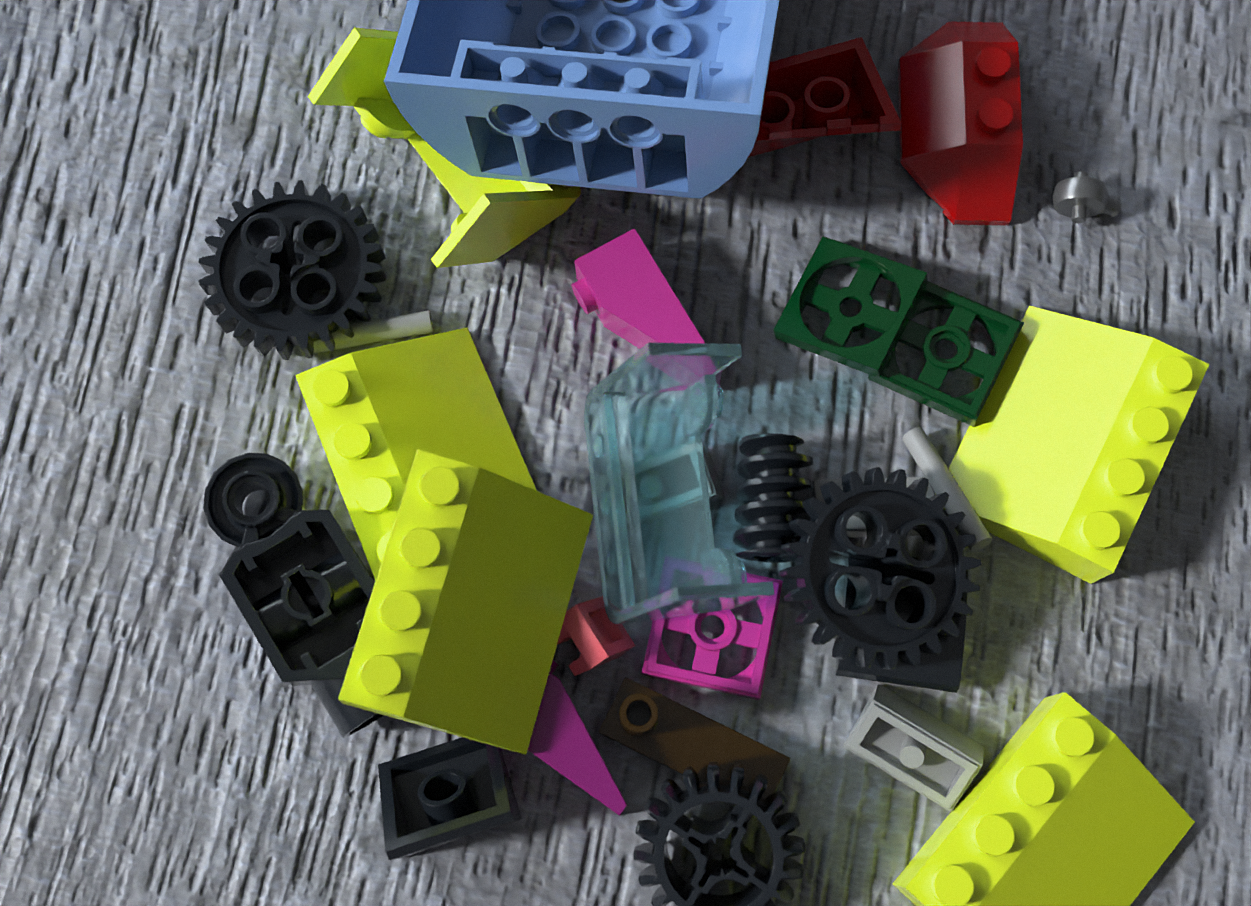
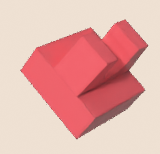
(593, 635)

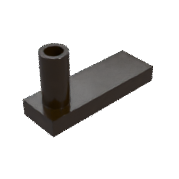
(686, 738)

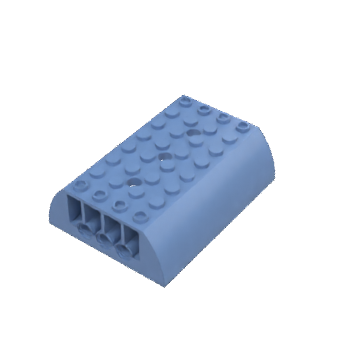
(587, 88)

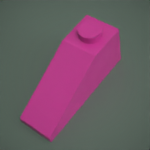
(632, 294)

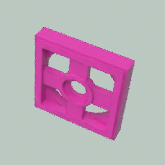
(737, 632)

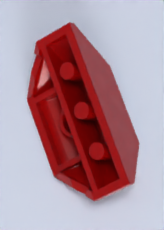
(963, 120)

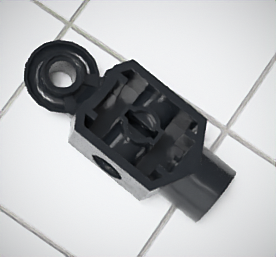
(292, 579)

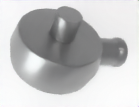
(1083, 198)

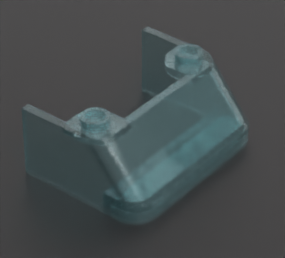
(654, 489)

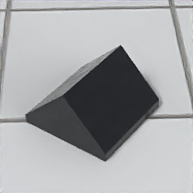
(444, 796)

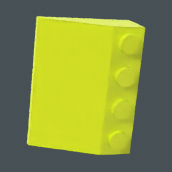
(402, 398)
(1075, 439)
(467, 604)
(1051, 822)

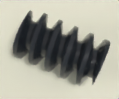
(769, 495)

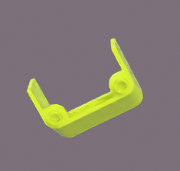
(495, 210)

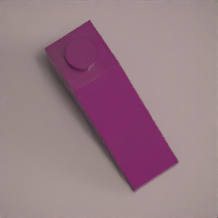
(567, 747)

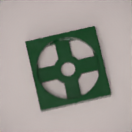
(867, 358)
(925, 390)

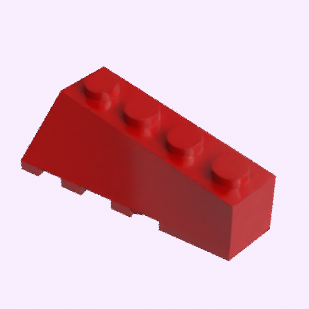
(822, 96)

